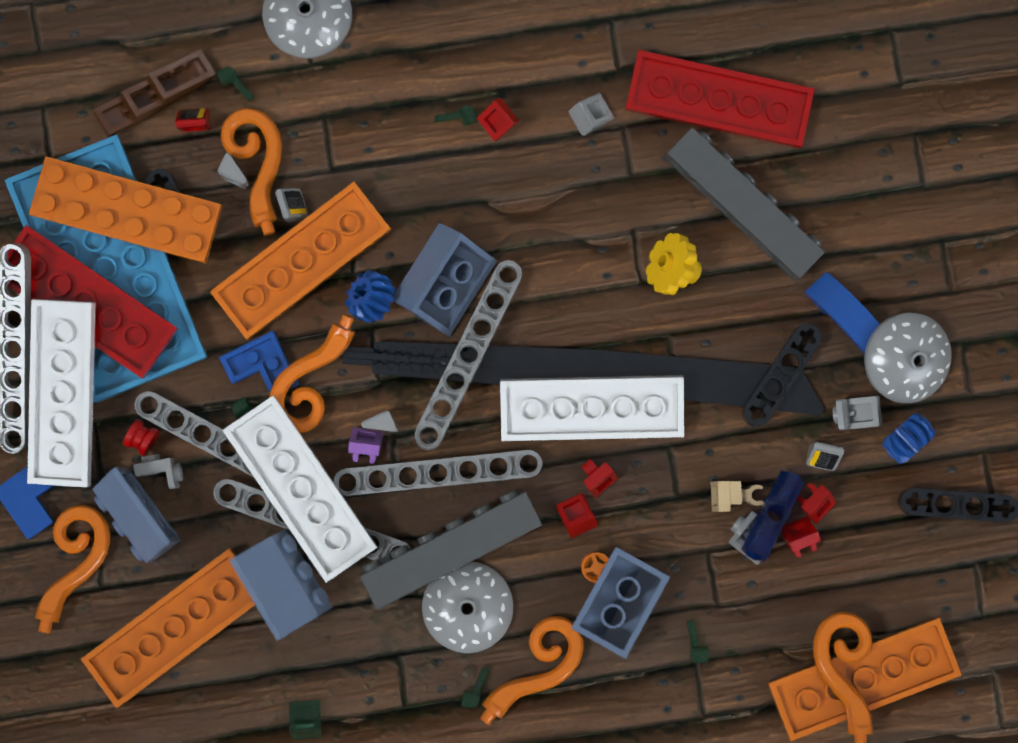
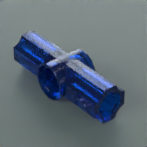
(764, 530)

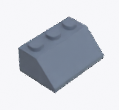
(444, 279)
(135, 514)
(281, 584)
(620, 602)

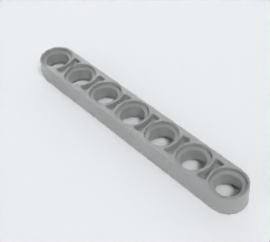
(20, 334)
(457, 365)
(187, 430)
(423, 468)
(269, 514)

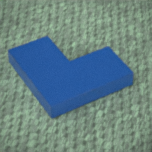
(256, 356)
(24, 505)

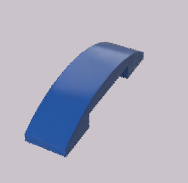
(843, 309)

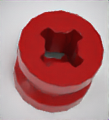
(141, 437)

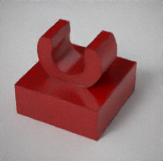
(497, 119)
(599, 478)
(818, 503)
(800, 535)

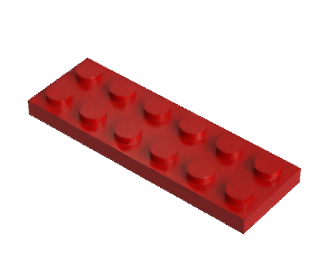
(719, 99)
(122, 324)

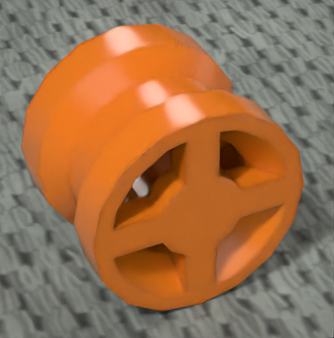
(594, 560)

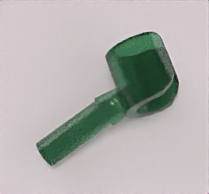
(228, 76)
(466, 113)
(241, 407)
(698, 654)
(472, 698)

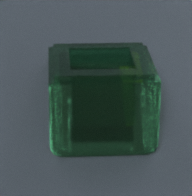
(305, 720)

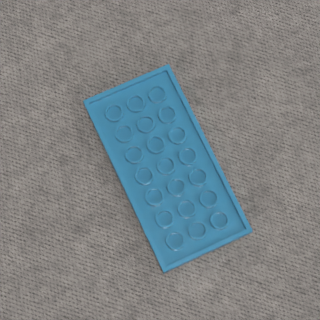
(133, 268)

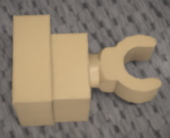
(729, 493)

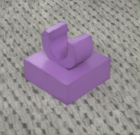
(365, 442)

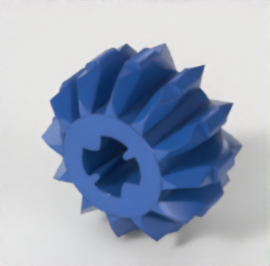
(370, 296)
(909, 438)

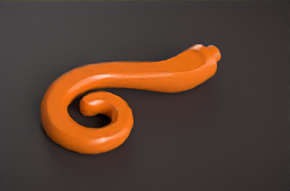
(260, 196)
(333, 347)
(52, 601)
(507, 693)
(857, 711)

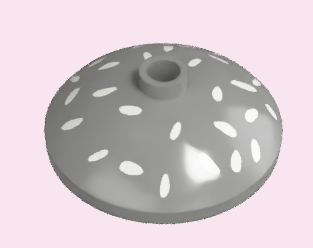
(309, 33)
(892, 354)
(491, 605)

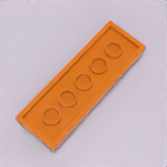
(125, 210)
(300, 261)
(169, 630)
(890, 671)

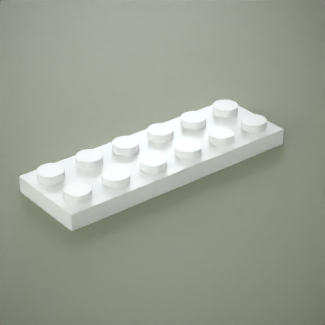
(61, 392)
(592, 408)
(300, 488)

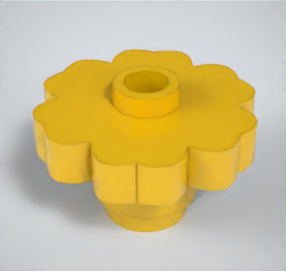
(673, 264)

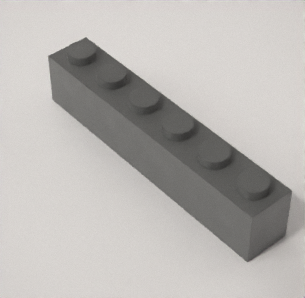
(744, 204)
(449, 549)

